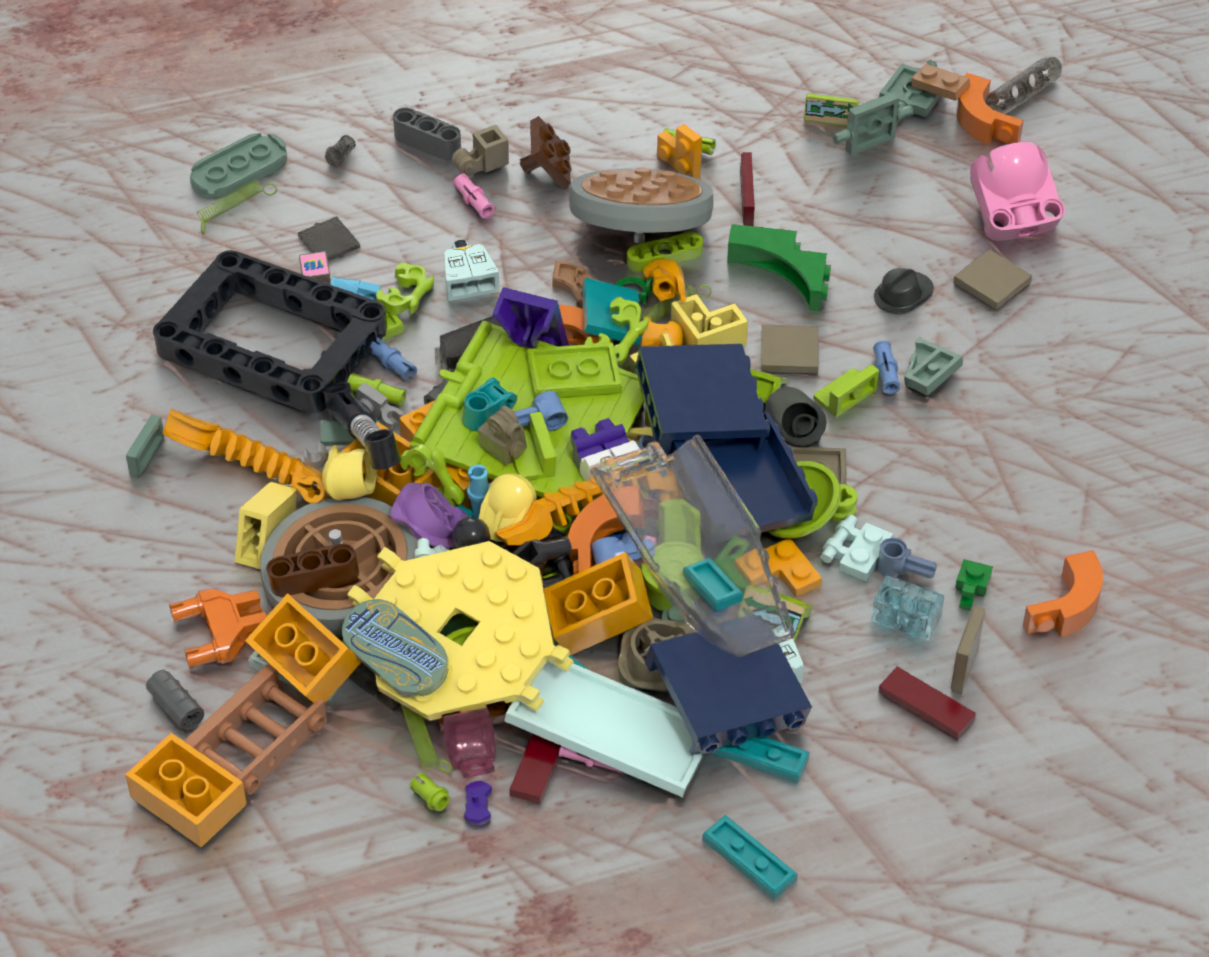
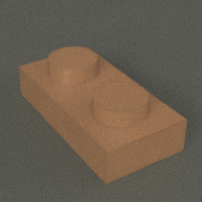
(940, 82)

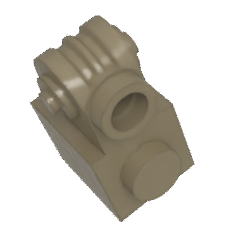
(488, 152)
(503, 436)

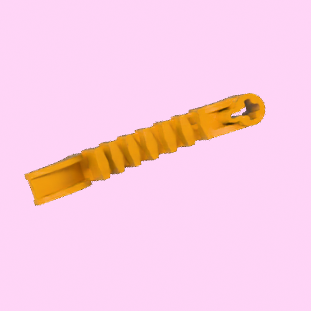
(235, 446)
(545, 511)

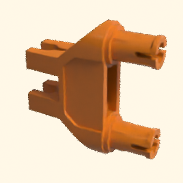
(228, 620)

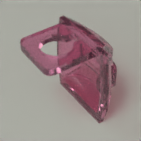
(470, 741)

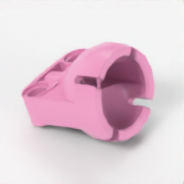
(1016, 192)

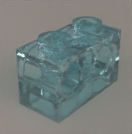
(907, 608)

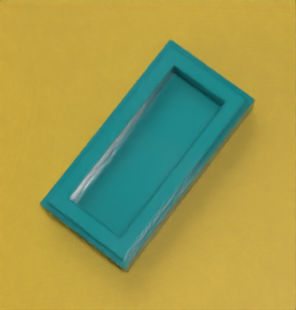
(712, 584)

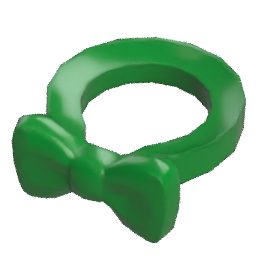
(646, 286)

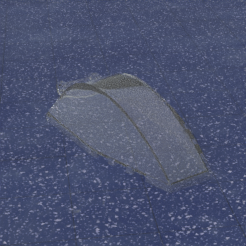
(683, 513)

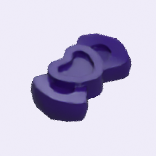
(477, 803)

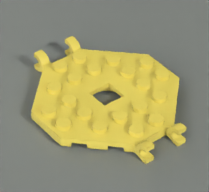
(505, 646)

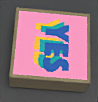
(315, 265)

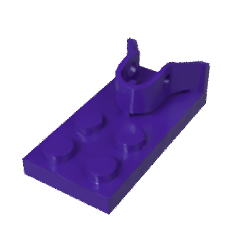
(530, 319)

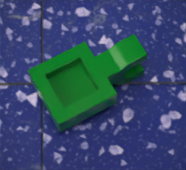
(972, 580)

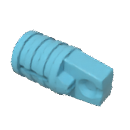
(357, 286)

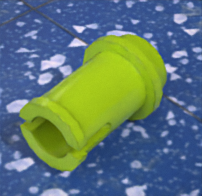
(435, 796)

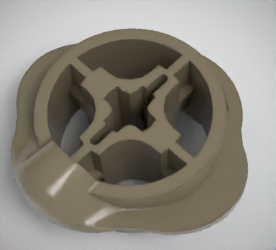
(631, 665)

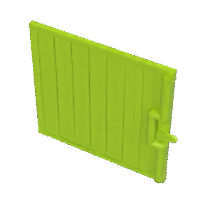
(494, 355)

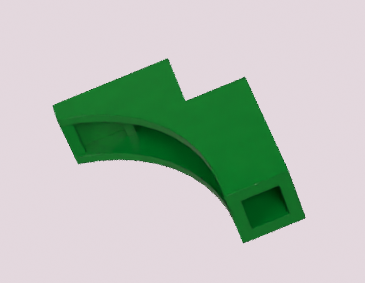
(781, 255)

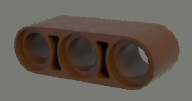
(312, 570)

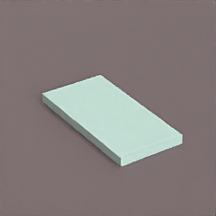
(611, 726)

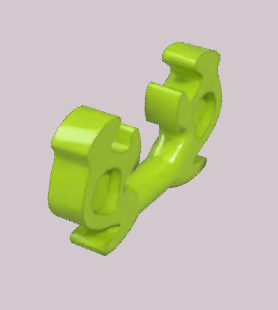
(407, 276)
(628, 314)
(422, 459)

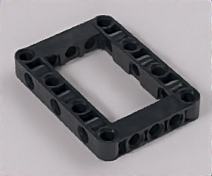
(181, 341)

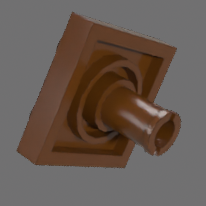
(548, 152)

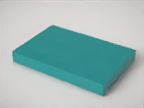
(596, 308)

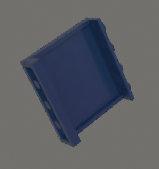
(700, 393)
(765, 478)
(728, 696)

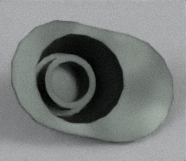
(902, 290)
(797, 415)

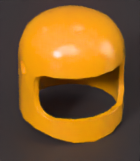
(651, 336)

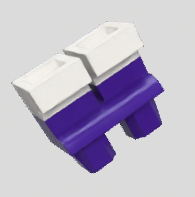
(606, 441)

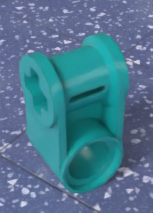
(485, 402)

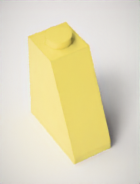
(260, 518)

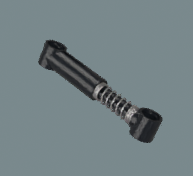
(361, 425)

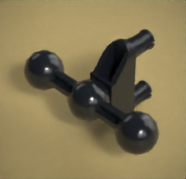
(475, 531)

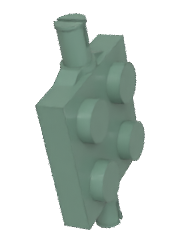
(901, 85)
(872, 123)

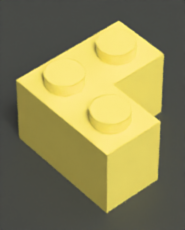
(705, 327)

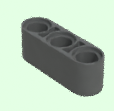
(426, 133)

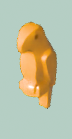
(667, 279)

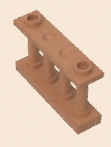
(244, 707)

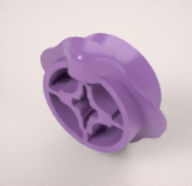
(426, 514)

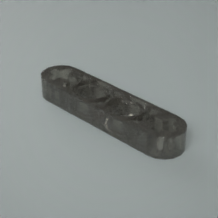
(1022, 82)

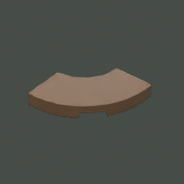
(570, 278)

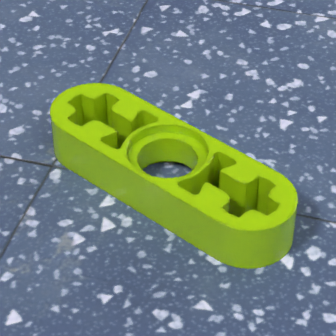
(683, 248)

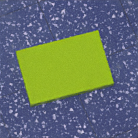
(575, 370)

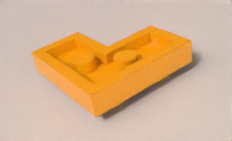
(681, 152)
(793, 567)

